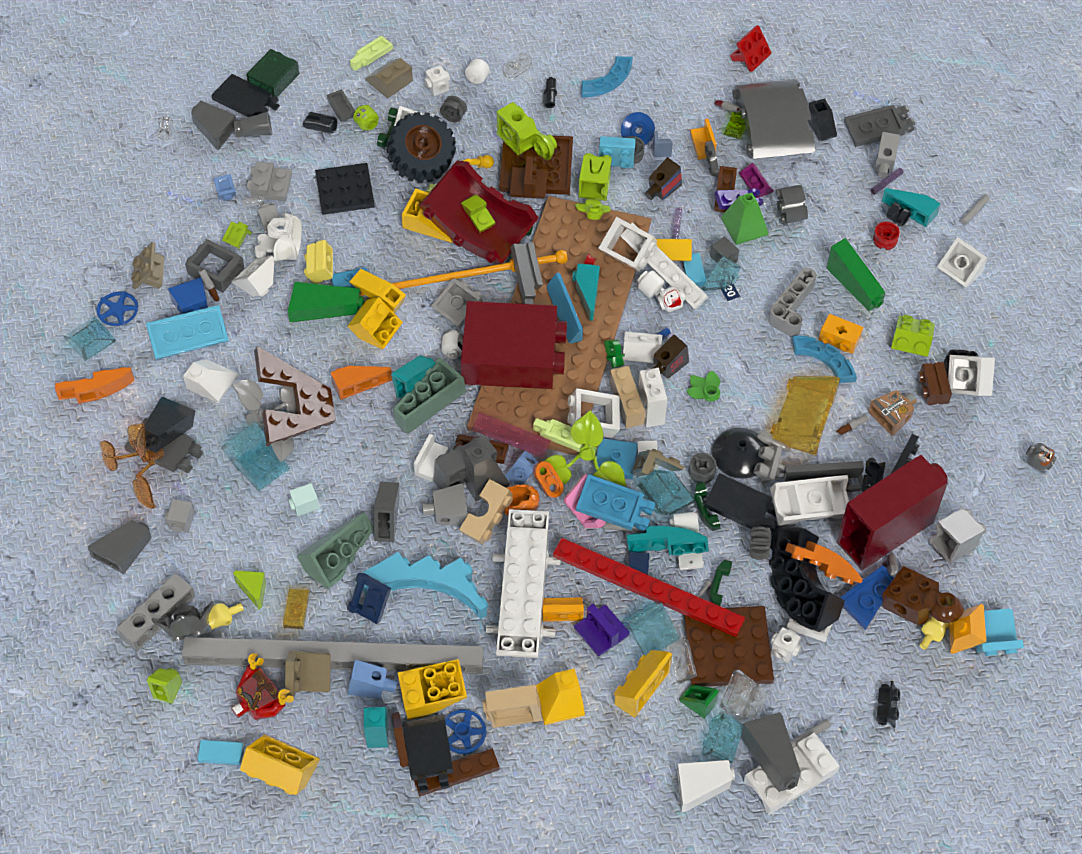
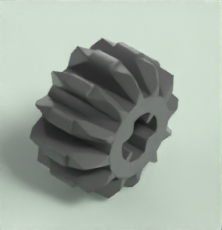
(760, 543)

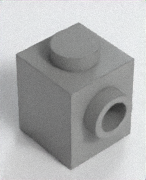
(180, 516)

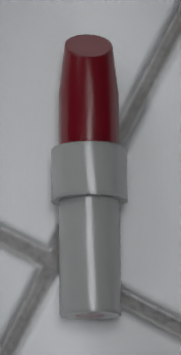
(727, 106)

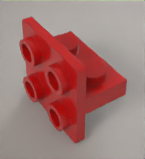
(752, 49)

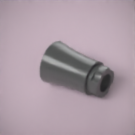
(253, 126)

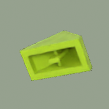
(252, 584)

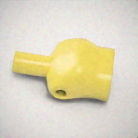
(222, 615)
(934, 631)

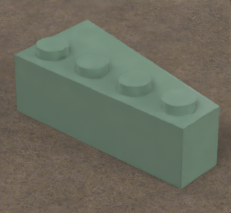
(429, 396)

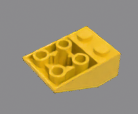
(415, 221)
(431, 688)

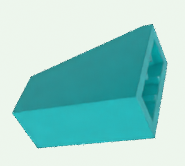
(410, 374)
(376, 726)

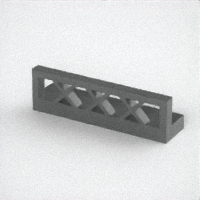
(813, 471)

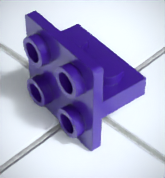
(601, 629)

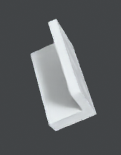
(641, 346)
(426, 458)

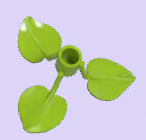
(588, 432)

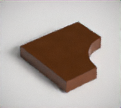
(399, 737)

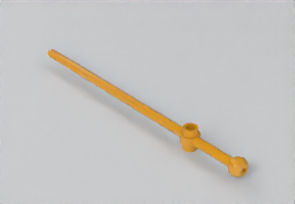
(560, 256)

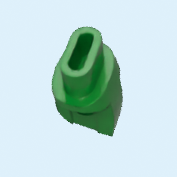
(613, 352)

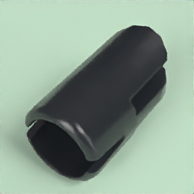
(320, 122)

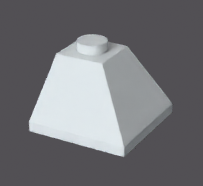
(256, 277)
(209, 379)

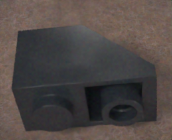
(822, 119)

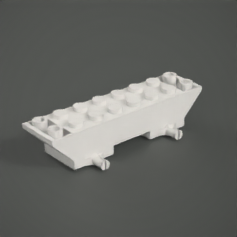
(523, 585)

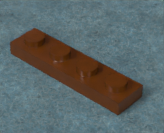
(465, 770)

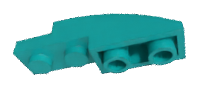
(675, 539)

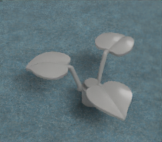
(250, 396)

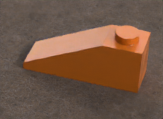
(356, 379)

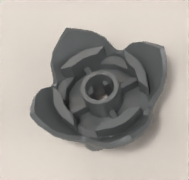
(185, 621)

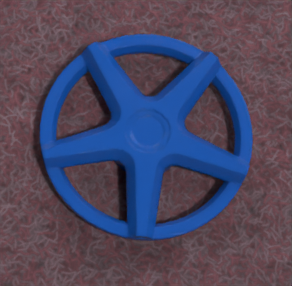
(117, 309)
(463, 731)

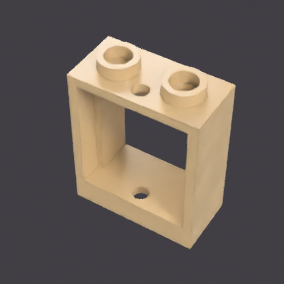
(512, 706)

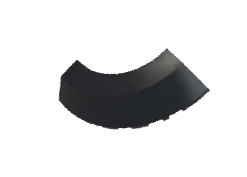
(798, 582)

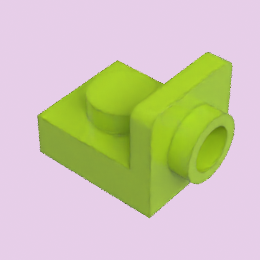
(236, 234)

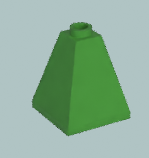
(744, 220)

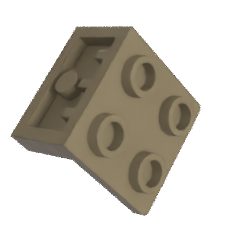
(647, 459)
(307, 672)

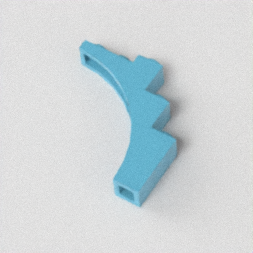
(427, 574)

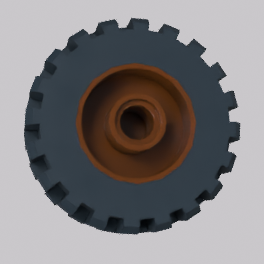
(421, 147)

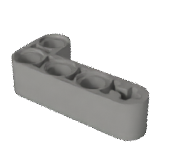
(783, 313)

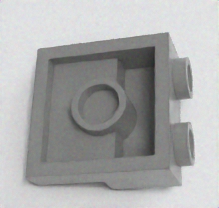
(269, 181)
(454, 300)

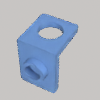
(521, 469)

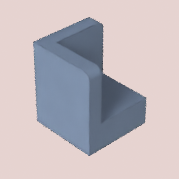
(662, 147)

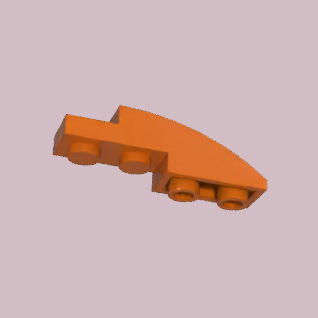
(100, 386)
(827, 560)

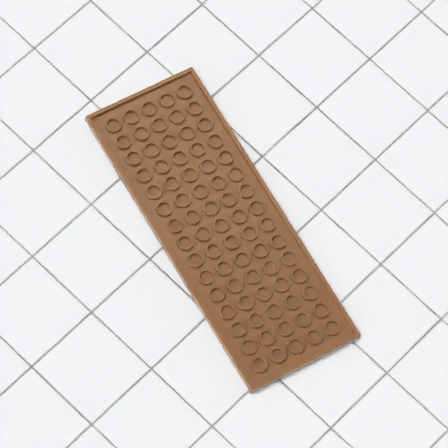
(585, 361)

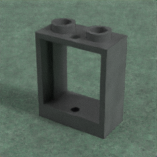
(226, 276)

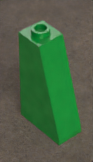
(854, 275)
(322, 301)

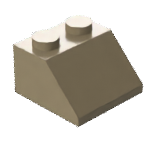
(391, 77)

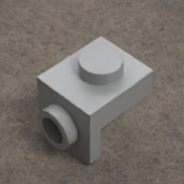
(267, 213)

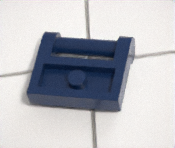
(374, 601)

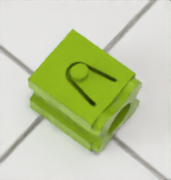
(595, 177)

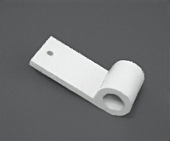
(690, 522)

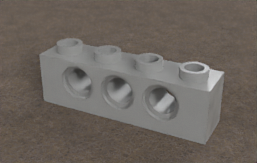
(138, 636)

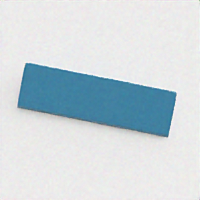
(565, 308)

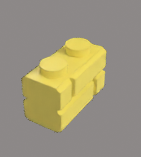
(319, 261)

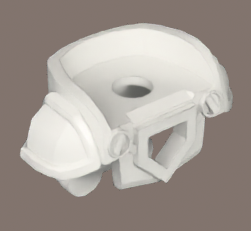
(284, 242)

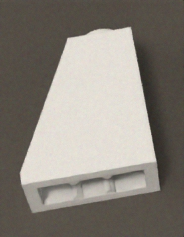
(702, 781)

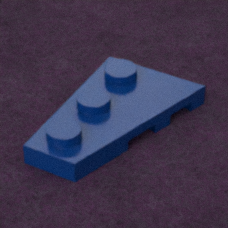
(866, 597)

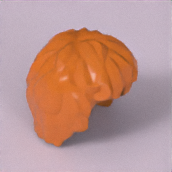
(524, 498)

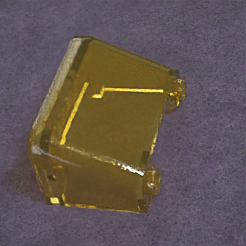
(805, 412)

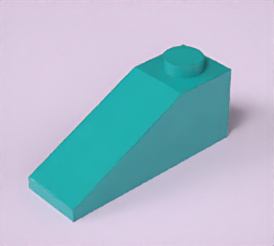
(923, 207)
(586, 286)

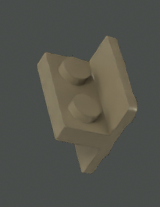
(148, 268)

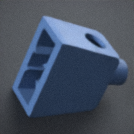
(370, 681)

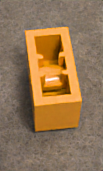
(841, 333)

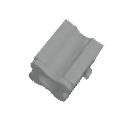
(964, 533)

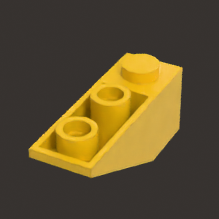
(376, 287)

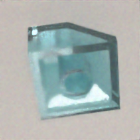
(89, 338)

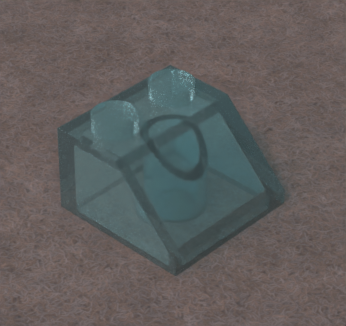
(666, 491)

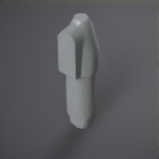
(769, 440)
(893, 568)

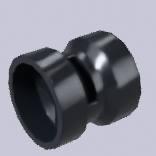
(899, 214)

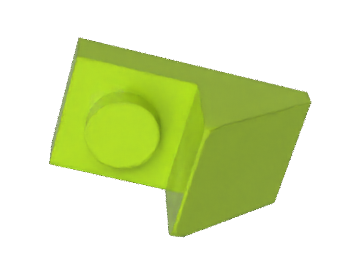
(477, 212)

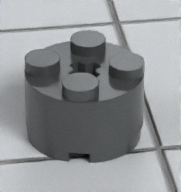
(791, 204)

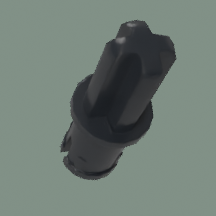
(550, 92)

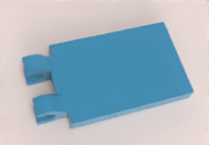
(614, 504)

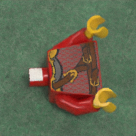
(258, 694)

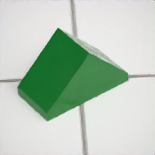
(700, 699)

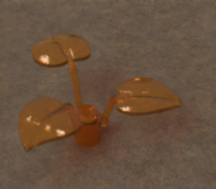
(136, 437)

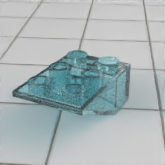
(254, 458)

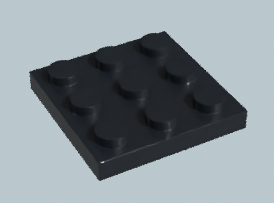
(344, 188)

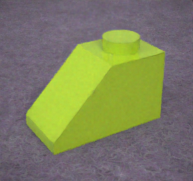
(164, 684)

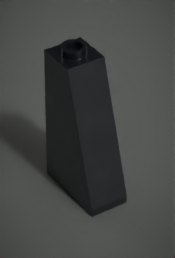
(167, 423)

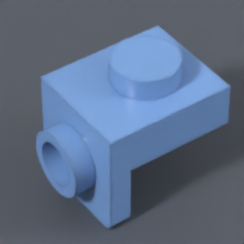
(225, 187)

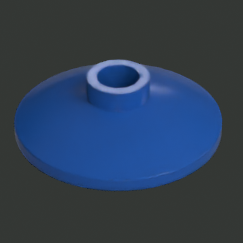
(635, 121)

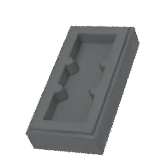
(341, 105)

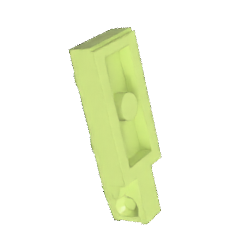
(370, 53)
(556, 432)

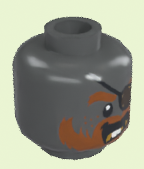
(1041, 457)

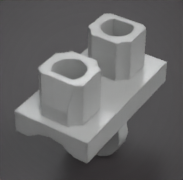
(772, 464)

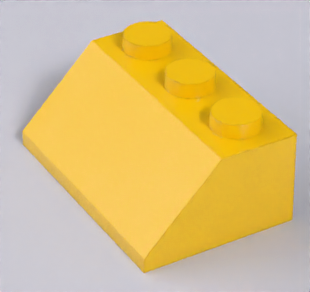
(643, 681)
(279, 764)

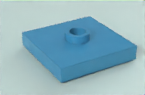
(620, 452)

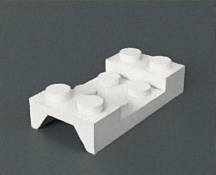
(810, 499)
(815, 767)

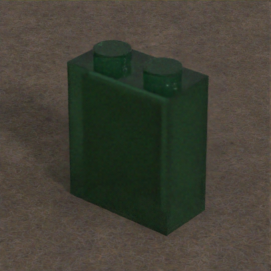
(273, 72)

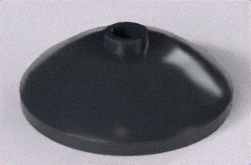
(734, 459)

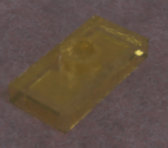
(296, 609)

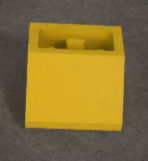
(375, 323)

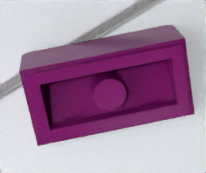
(756, 180)

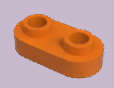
(548, 478)

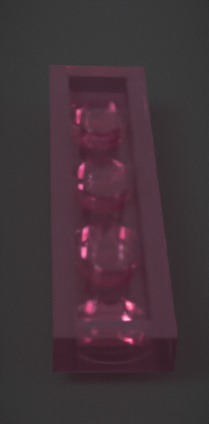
(511, 435)

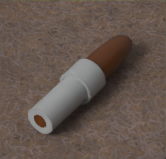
(209, 285)
(852, 425)

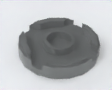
(711, 158)

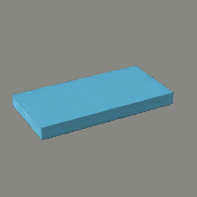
(187, 332)

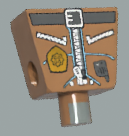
(892, 410)

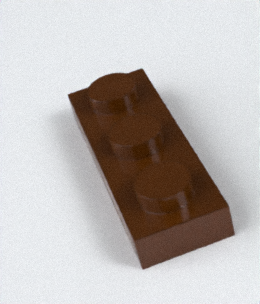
(726, 181)

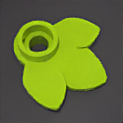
(593, 208)

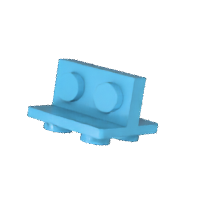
(619, 149)

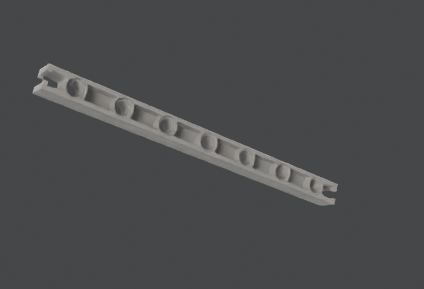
(343, 654)

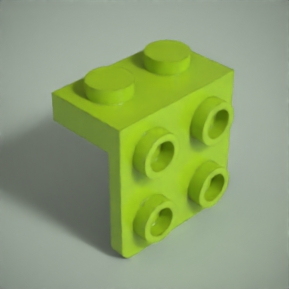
(913, 335)

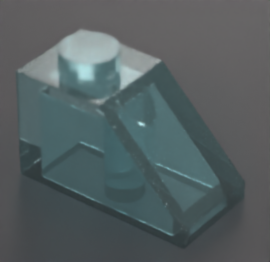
(722, 275)

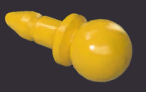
(481, 161)

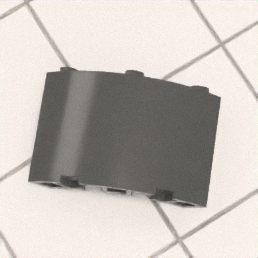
(775, 118)

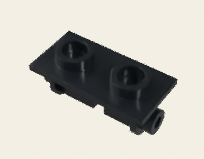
(874, 473)
(889, 712)

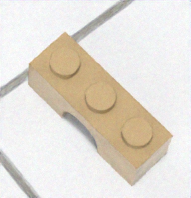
(630, 402)
(481, 527)

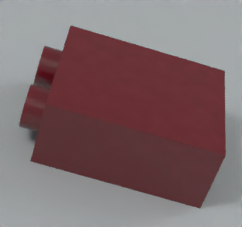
(512, 345)
(892, 511)

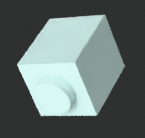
(303, 500)

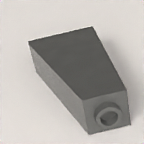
(480, 468)
(772, 748)

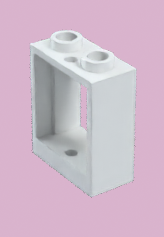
(614, 234)
(653, 397)
(612, 409)

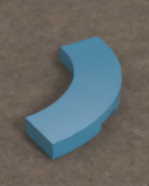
(609, 82)
(827, 354)

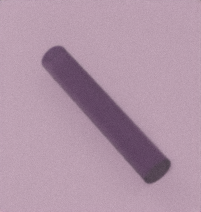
(887, 181)
(677, 222)

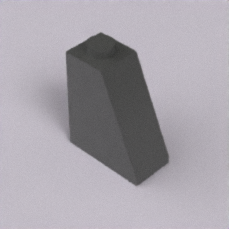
(213, 123)
(386, 511)
(121, 546)

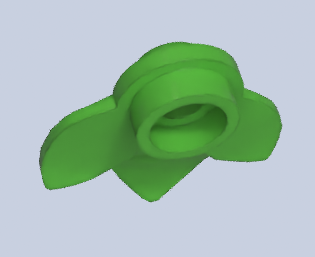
(703, 386)

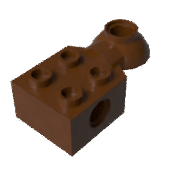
(918, 596)

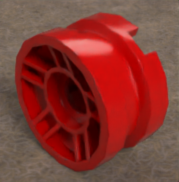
(886, 235)

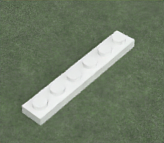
(667, 270)

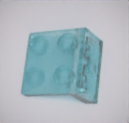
(652, 628)

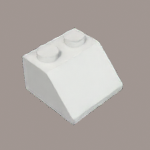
(971, 375)

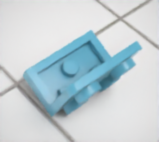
(1000, 633)

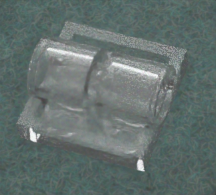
(743, 698)

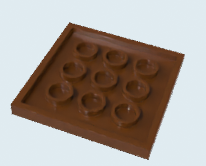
(558, 166)
(720, 654)

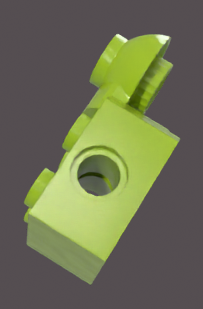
(521, 132)

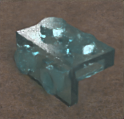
(722, 737)

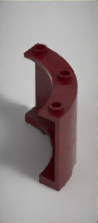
(446, 212)

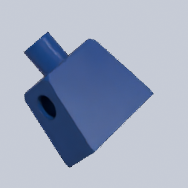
(189, 296)

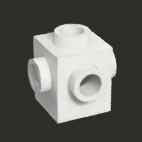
(437, 80)
(785, 645)

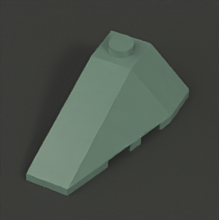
(331, 554)

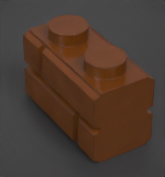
(935, 383)

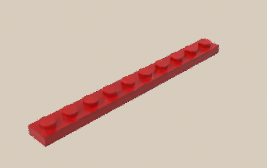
(649, 587)

